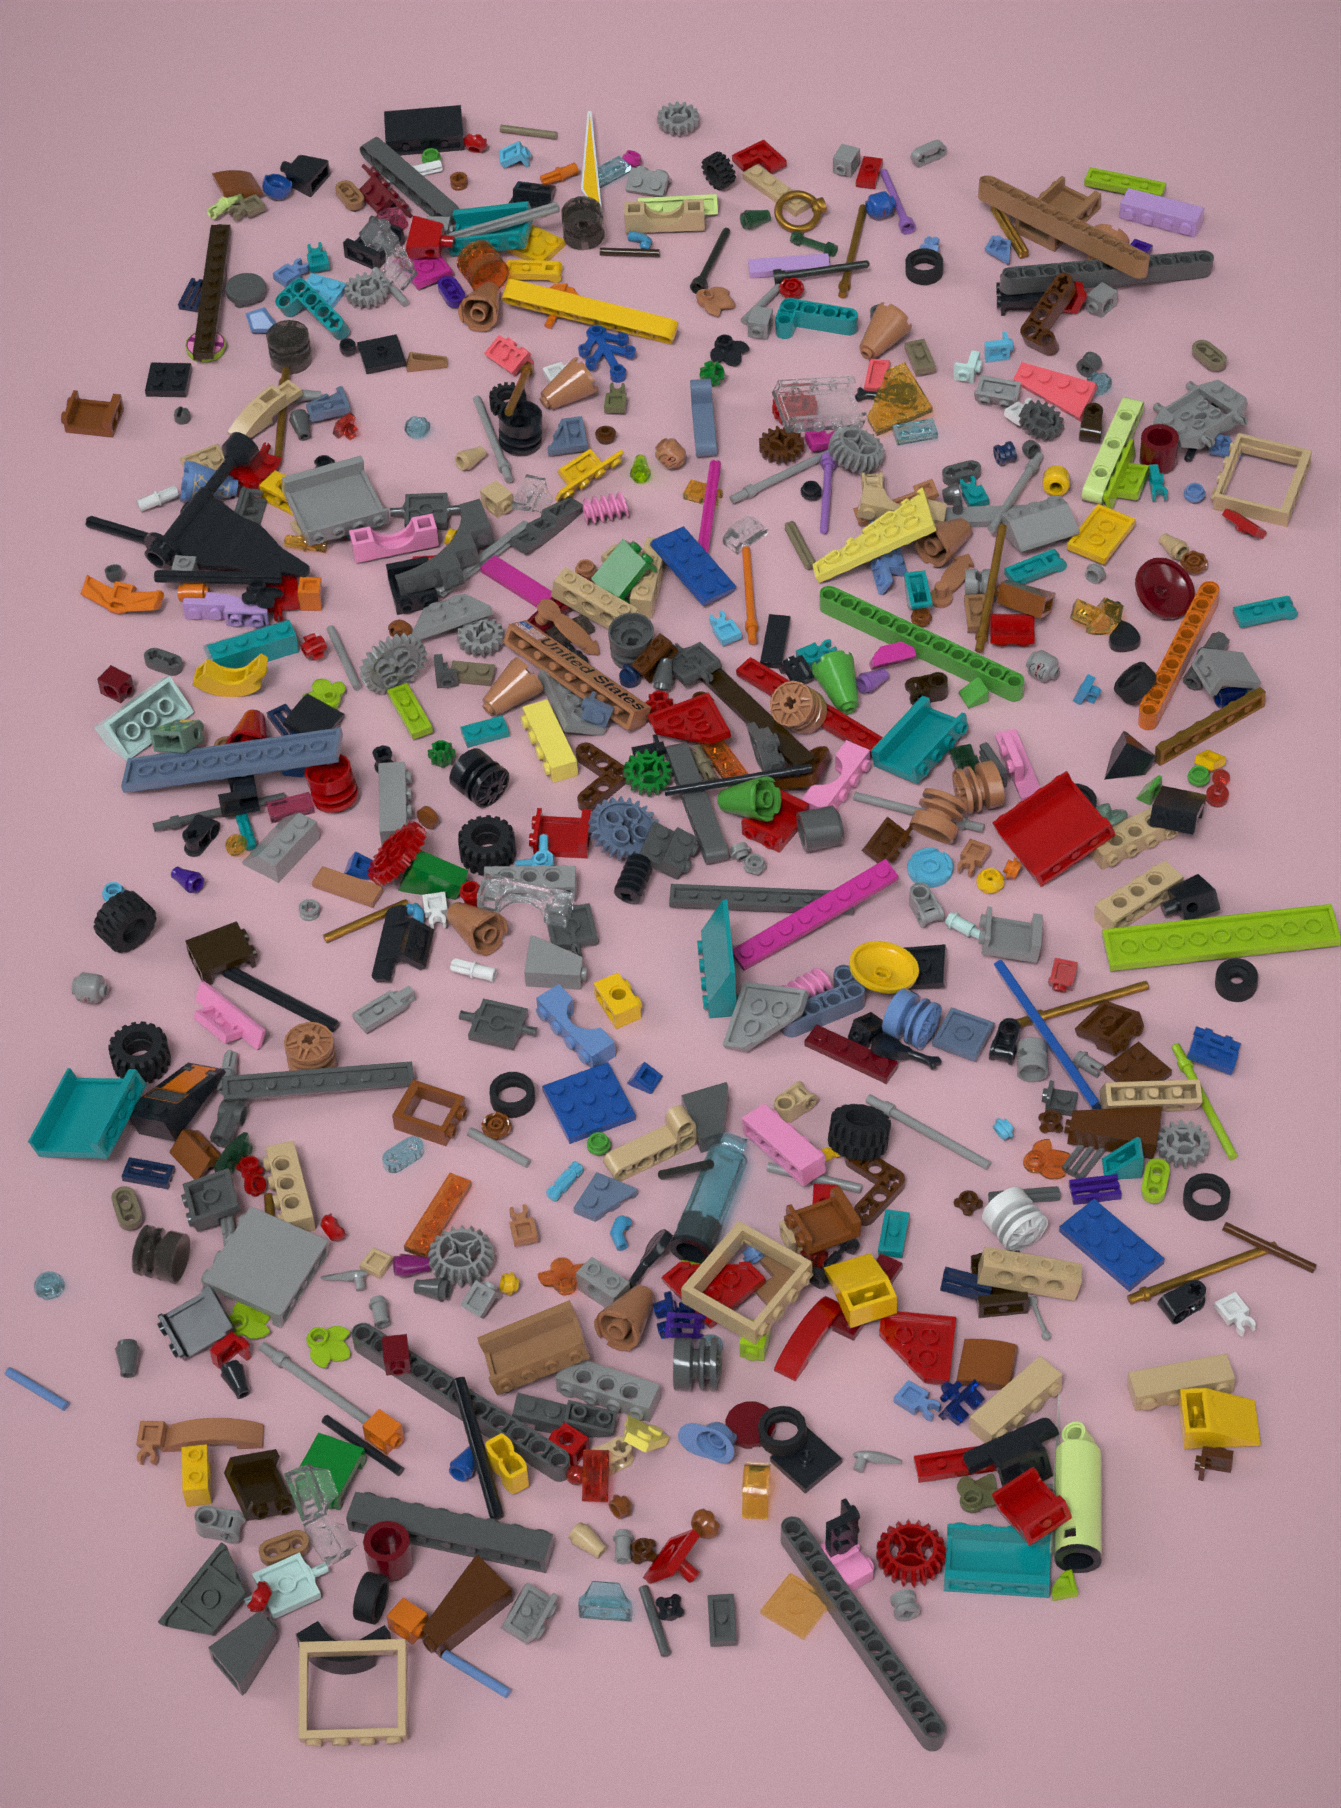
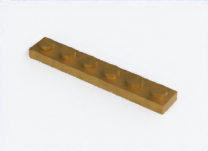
(1210, 726)

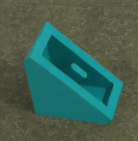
(917, 590)
(1125, 1161)

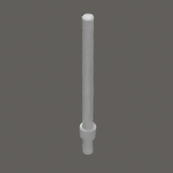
(502, 463)
(1030, 469)
(751, 490)
(908, 809)
(890, 1109)
(282, 1360)

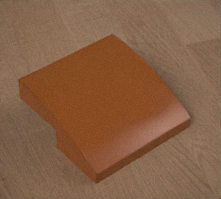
(236, 182)
(987, 1362)

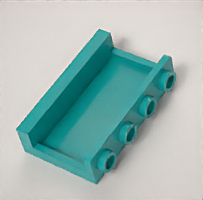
(502, 240)
(918, 741)
(996, 1562)

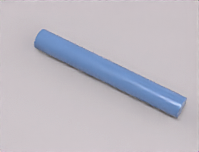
(37, 1388)
(476, 1674)

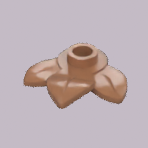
(714, 300)

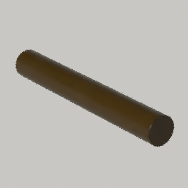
(629, 252)

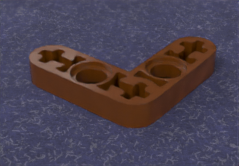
(605, 774)
(809, 779)
(881, 1186)

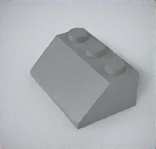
(1039, 523)
(283, 846)

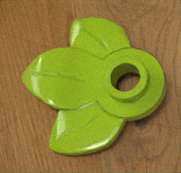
(327, 692)
(251, 1320)
(330, 1348)

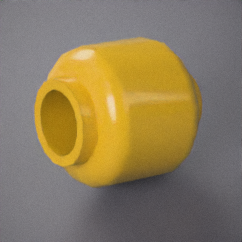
(1056, 480)

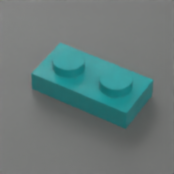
(484, 731)
(893, 1233)

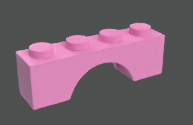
(417, 535)
(850, 763)

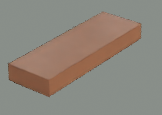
(347, 886)

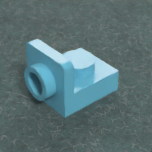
(514, 153)
(998, 349)

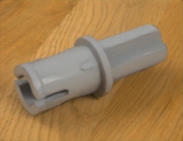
(229, 1065)

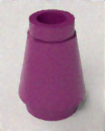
(408, 1265)

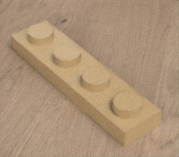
(774, 189)

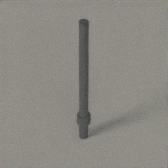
(176, 822)

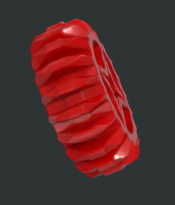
(912, 1543)

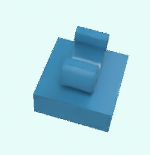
(1087, 691)

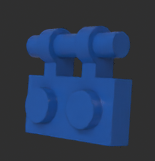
(1213, 1050)

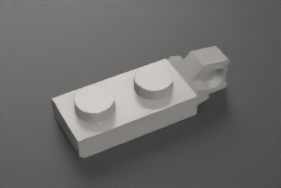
(383, 1008)

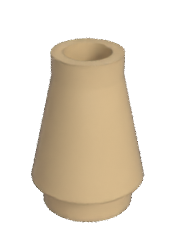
(468, 458)
(1175, 547)
(587, 1540)

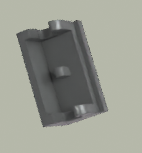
(250, 506)

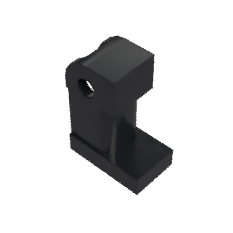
(242, 797)

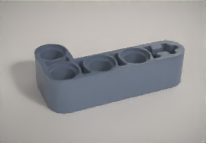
(703, 417)
(841, 1001)

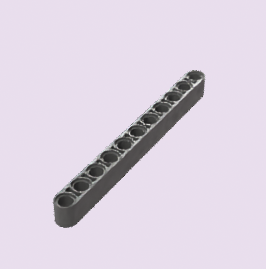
(1093, 272)
(446, 1399)
(863, 1642)

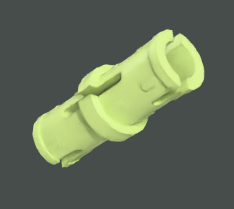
(223, 205)

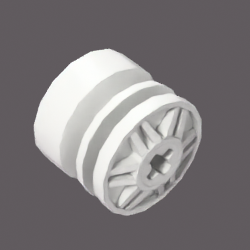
(1014, 1219)

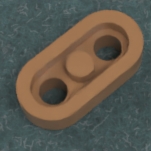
(349, 195)
(283, 1547)

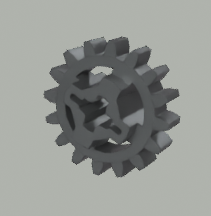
(1039, 420)

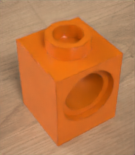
(383, 1432)
(407, 1621)

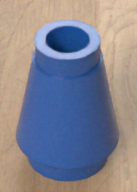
(462, 1466)

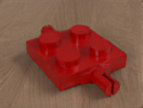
(259, 469)
(289, 600)

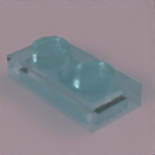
(612, 171)
(915, 431)

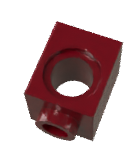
(115, 684)
(396, 1355)

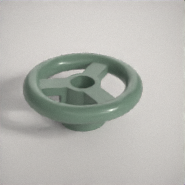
(1113, 816)

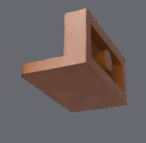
(194, 1153)

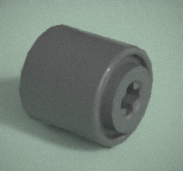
(819, 828)

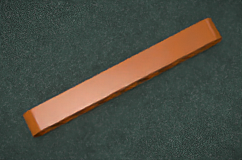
(1179, 655)

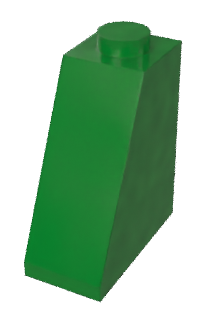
(433, 875)

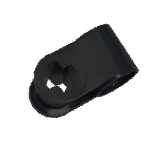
(199, 835)
(1005, 1045)
(1182, 1301)

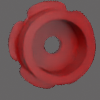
(254, 1184)

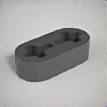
(961, 471)
(161, 660)

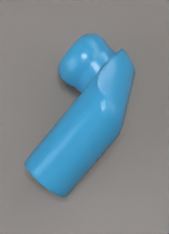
(641, 238)
(416, 911)
(617, 1231)

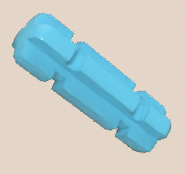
(564, 1181)

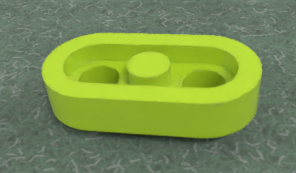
(1155, 1182)

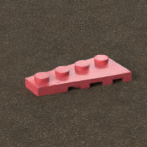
(1062, 390)

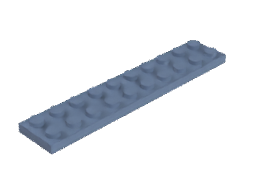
(232, 760)

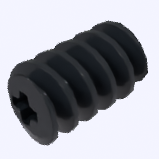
(633, 878)

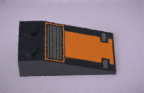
(175, 1101)

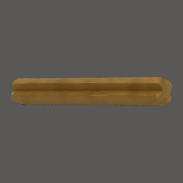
(1010, 232)

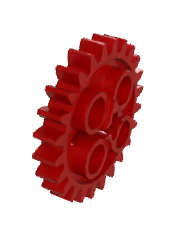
(397, 853)

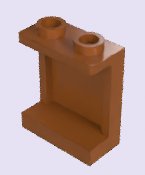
(92, 416)
(824, 1222)

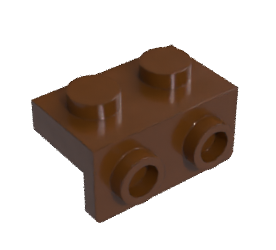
(648, 660)
(886, 841)

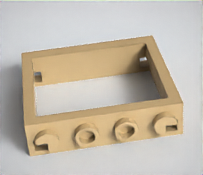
(1269, 450)
(750, 1330)
(367, 1736)

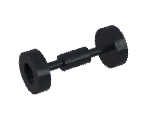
(819, 1277)

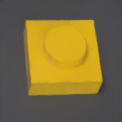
(1210, 760)

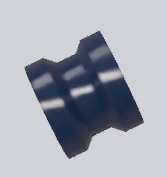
(1004, 453)

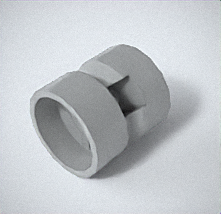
(976, 581)
(1032, 1059)

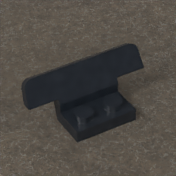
(401, 941)
(1015, 1452)

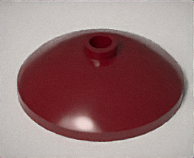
(1170, 582)

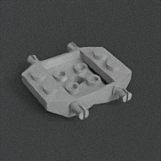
(1188, 413)

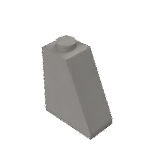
(552, 965)

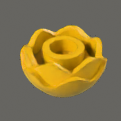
(985, 885)

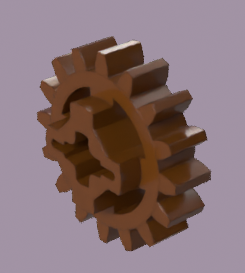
(781, 445)

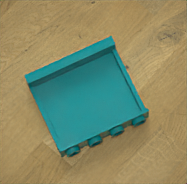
(86, 1116)

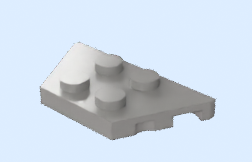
(449, 614)

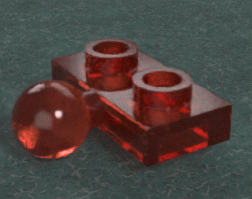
(592, 1476)

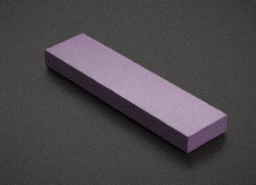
(764, 266)

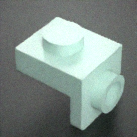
(968, 371)

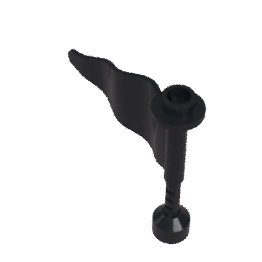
(218, 533)

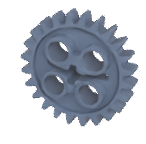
(620, 826)

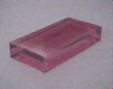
(290, 805)

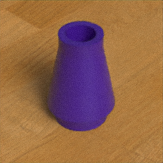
(188, 879)

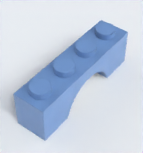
(591, 1045)

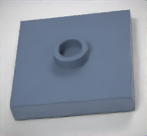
(963, 1034)

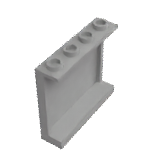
(333, 500)
(266, 1264)

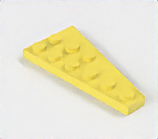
(880, 537)

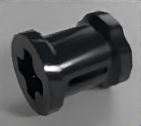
(382, 755)

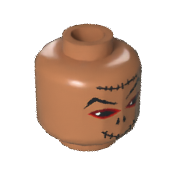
(670, 453)

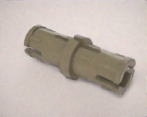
(703, 763)

